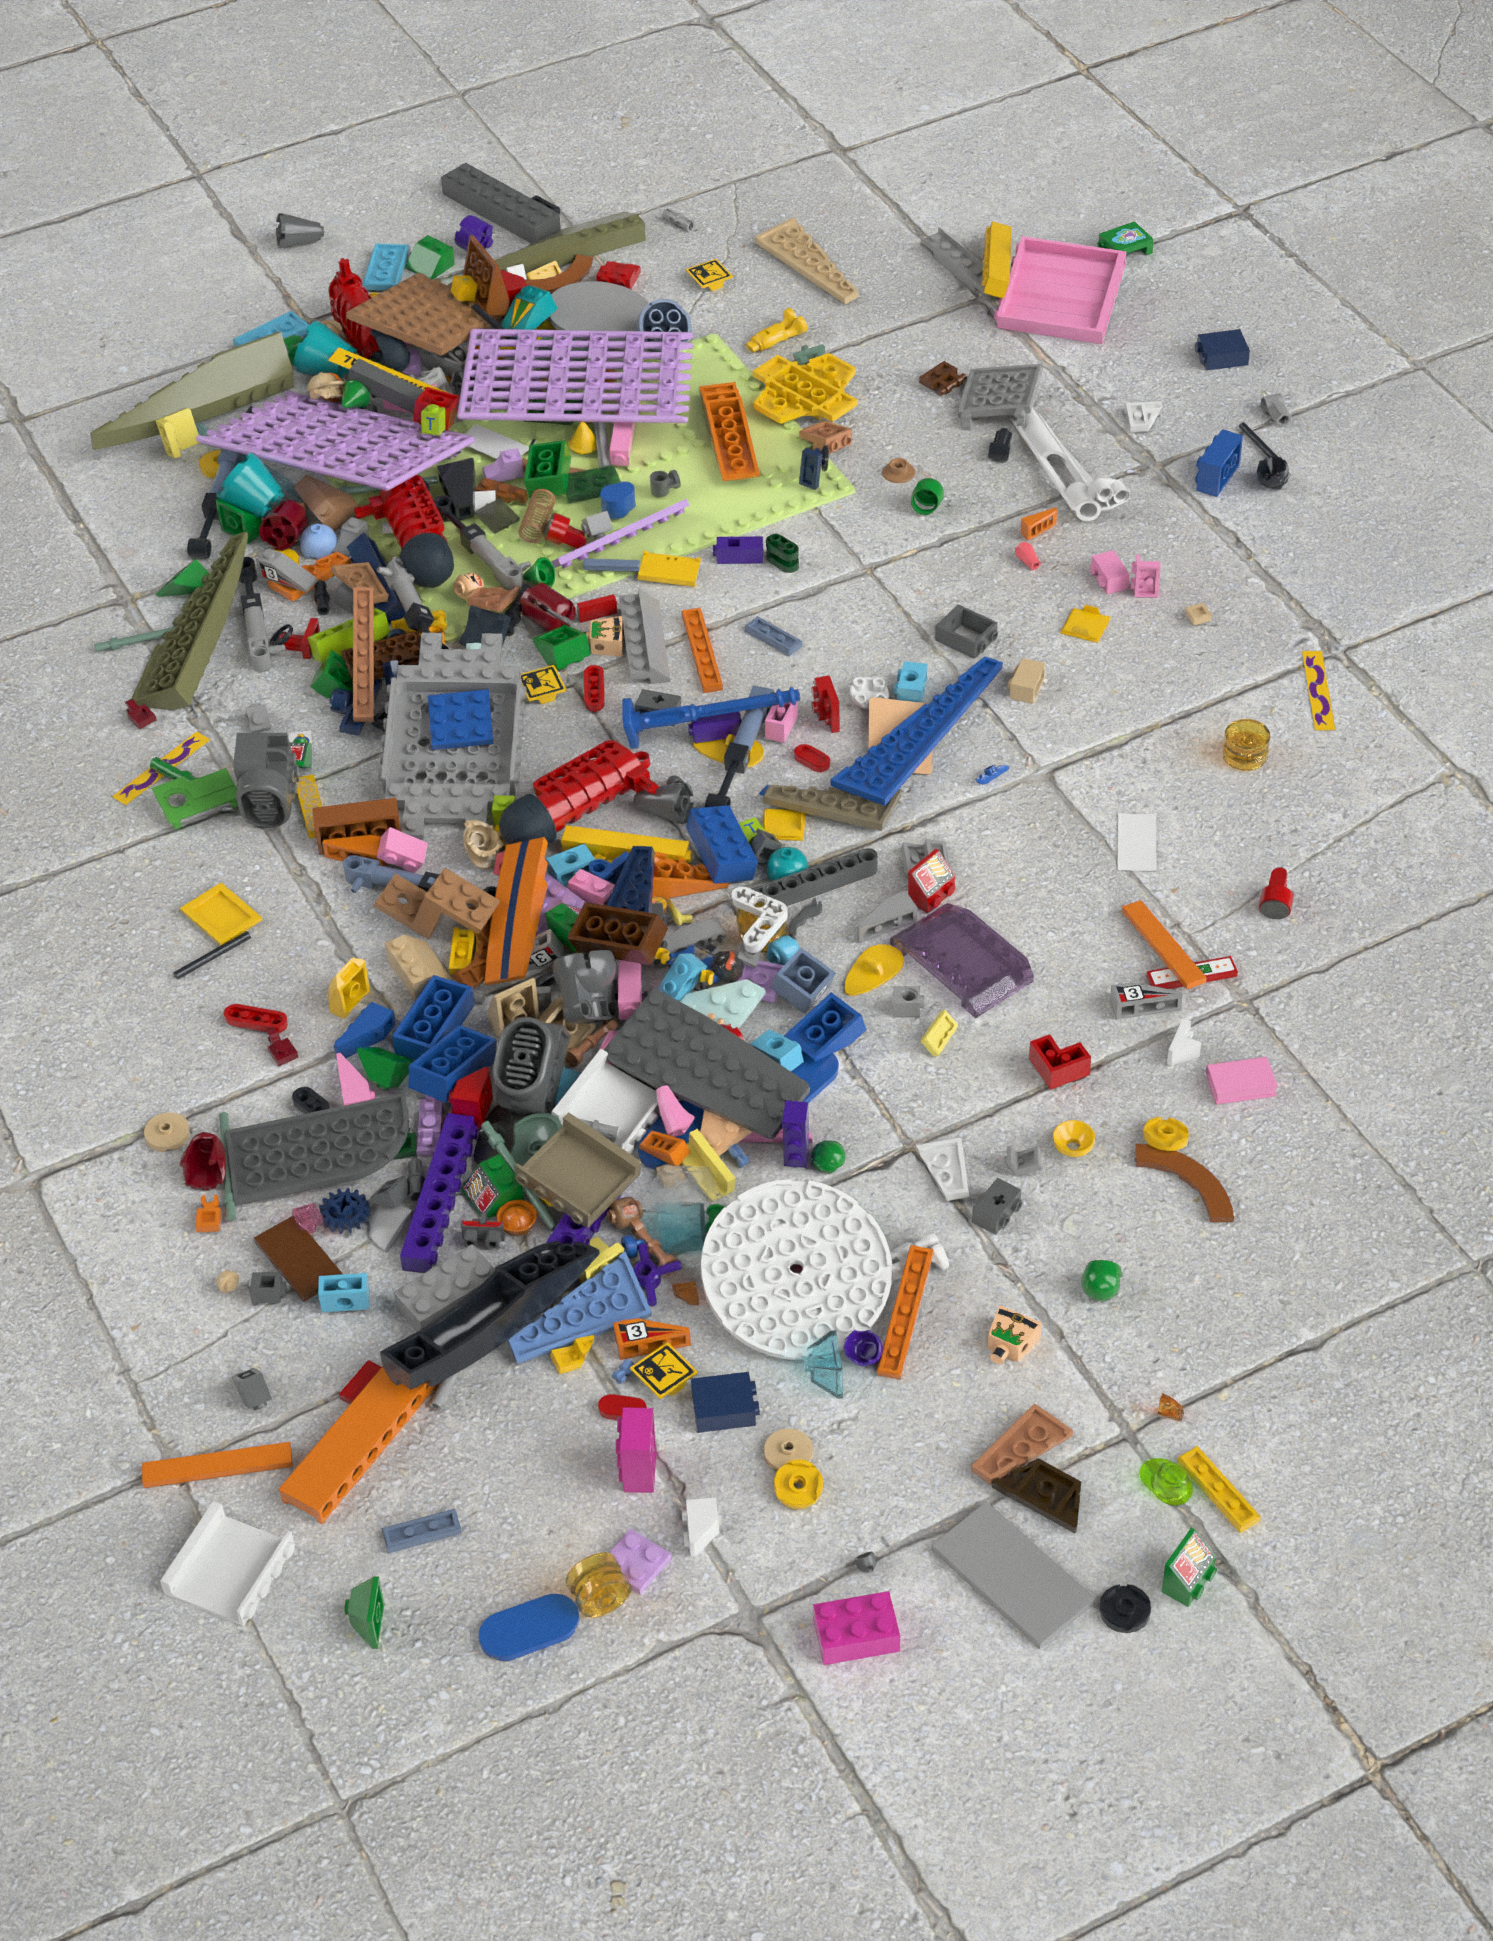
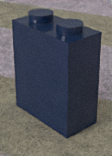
(1222, 349)
(724, 1402)

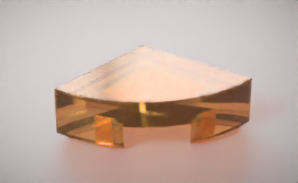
(686, 1292)
(1170, 1408)

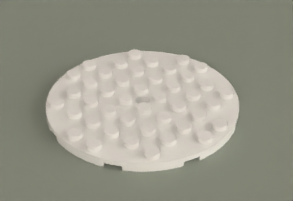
(788, 1224)

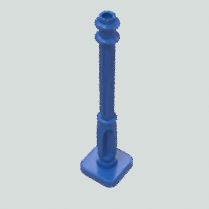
(635, 721)

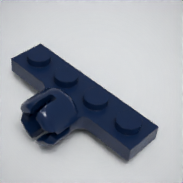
(343, 703)

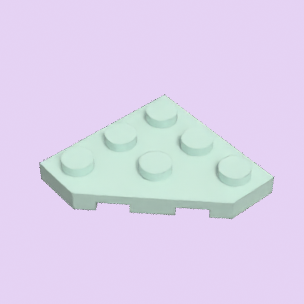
(729, 1001)

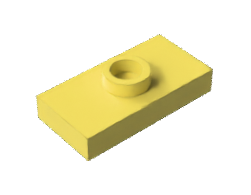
(939, 1033)

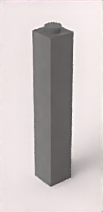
(385, 385)

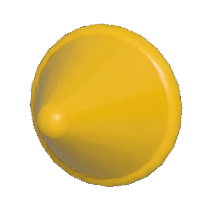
(583, 440)

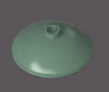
(532, 1134)

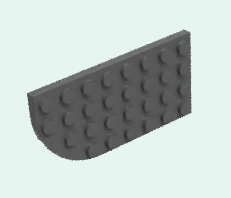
(315, 1148)

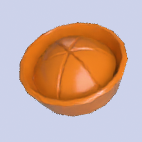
(517, 1217)

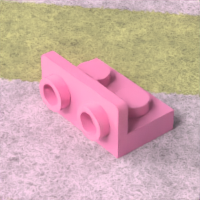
(1146, 578)

